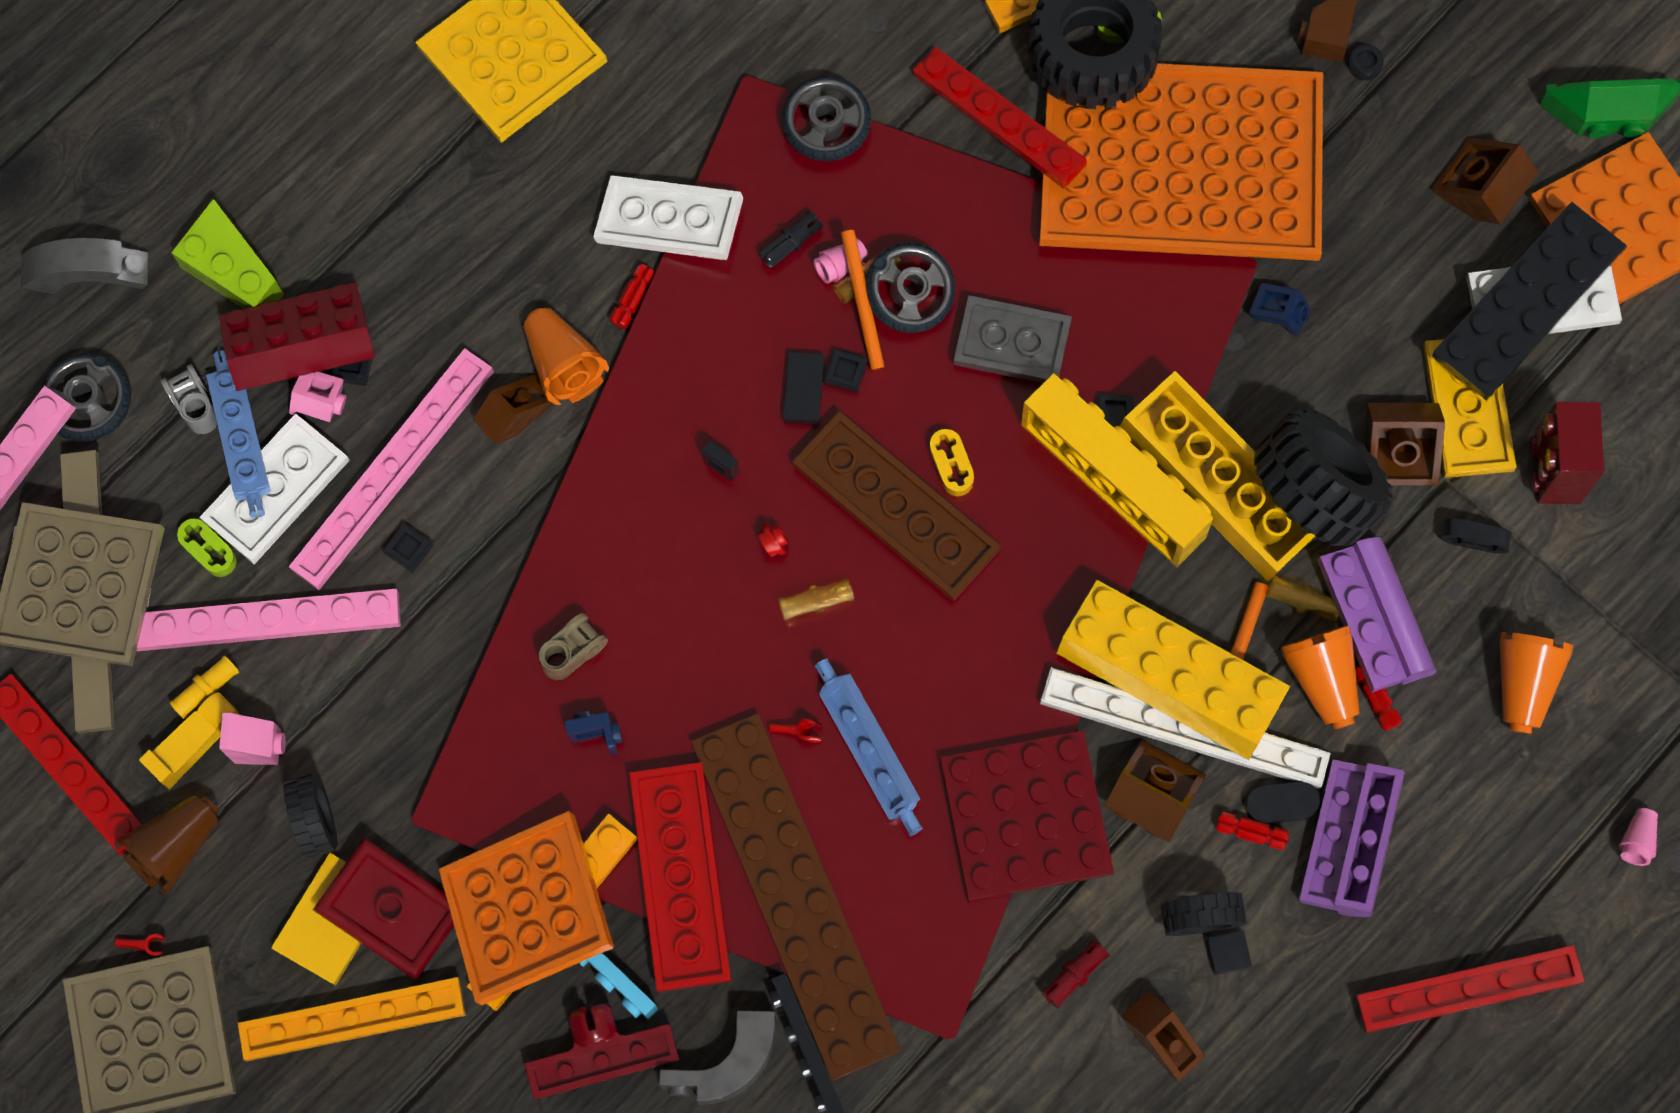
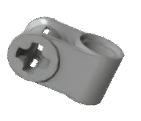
(190, 395)

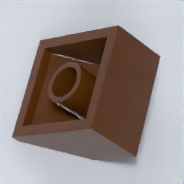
(1486, 179)
(1406, 441)
(1154, 791)

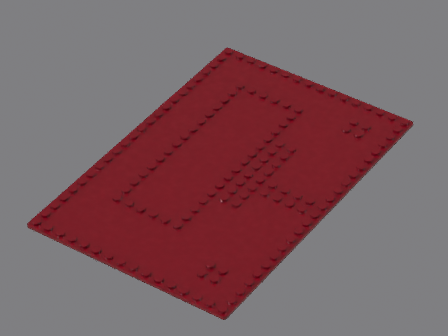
(690, 597)

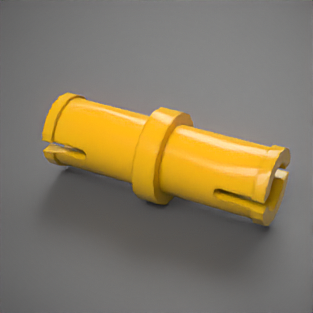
(203, 687)

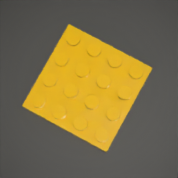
(511, 58)

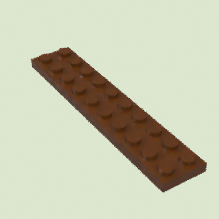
(796, 898)

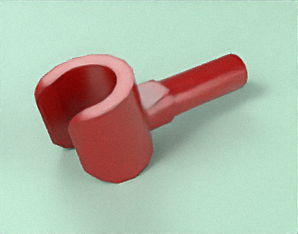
(801, 729)
(141, 944)

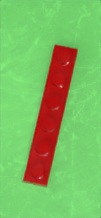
(1000, 117)
(65, 763)
(1469, 989)

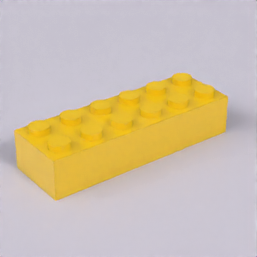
(1116, 469)
(1217, 469)
(1172, 669)

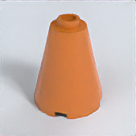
(562, 357)
(1327, 674)
(1530, 677)

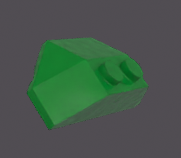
(1610, 106)

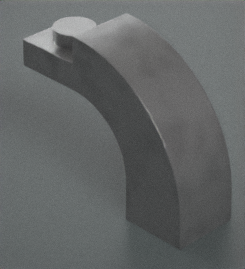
(76, 260)
(738, 1071)

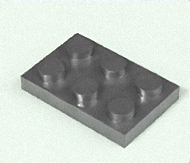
(1012, 340)

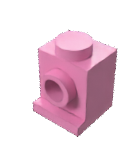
(318, 396)

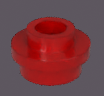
(773, 539)

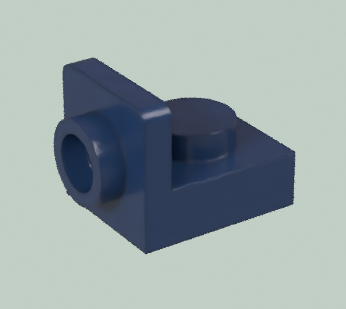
(1281, 307)

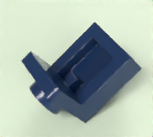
(589, 726)

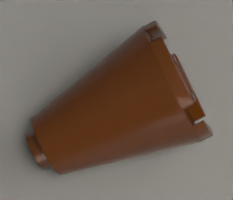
(168, 843)

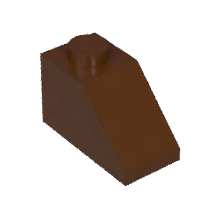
(1328, 30)
(512, 409)
(1163, 1035)

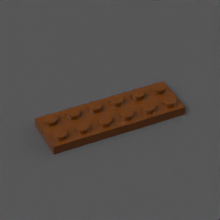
(896, 506)

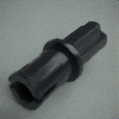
(790, 240)

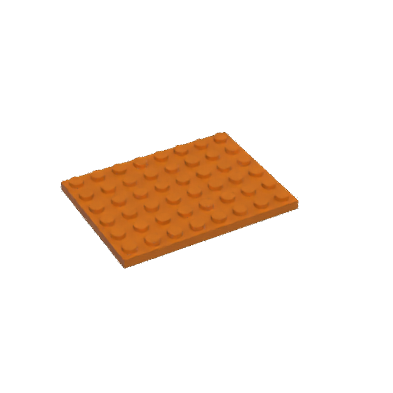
(1195, 166)

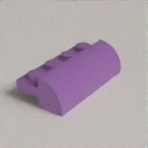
(1377, 613)
(1352, 838)

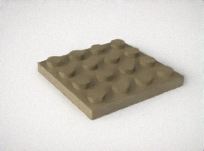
(78, 583)
(149, 1034)

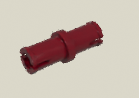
(1075, 974)

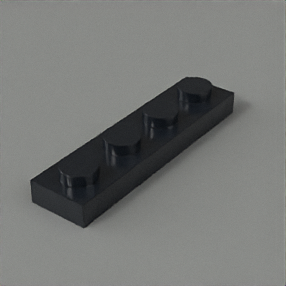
(799, 1033)

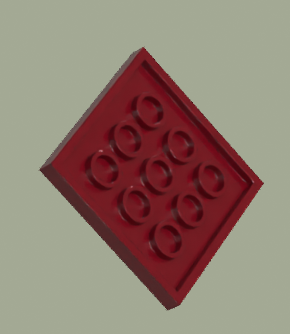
(1026, 816)

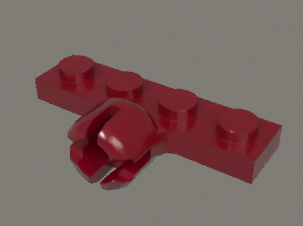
(599, 1053)

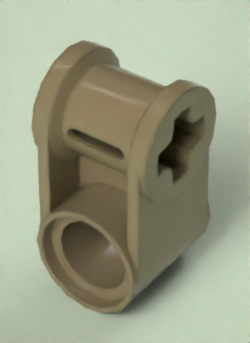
(573, 646)

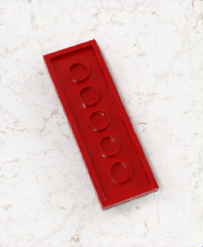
(680, 877)

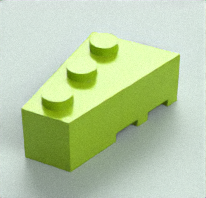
(225, 261)

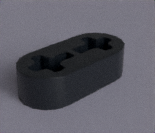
(1476, 535)

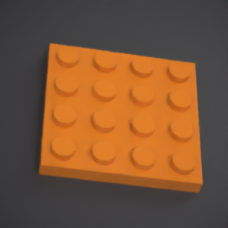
(1636, 200)
(525, 908)

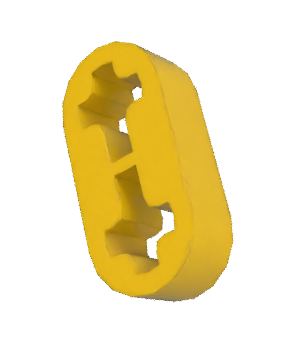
(959, 459)

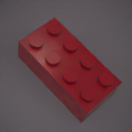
(296, 336)

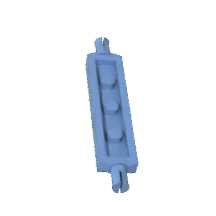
(238, 437)
(869, 746)

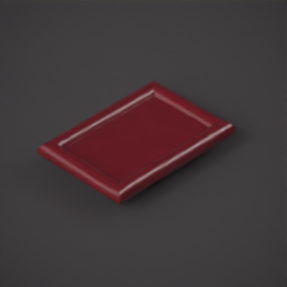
(388, 908)

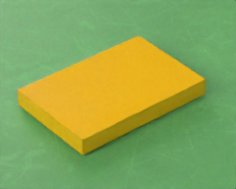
(311, 938)

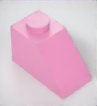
(251, 740)

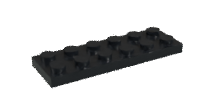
(1529, 300)

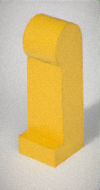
(188, 741)

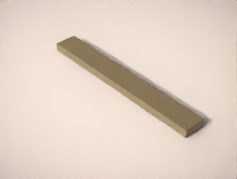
(90, 677)

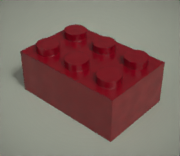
(1567, 453)

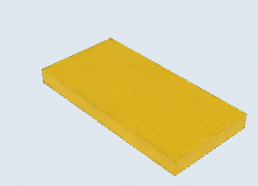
(1475, 429)

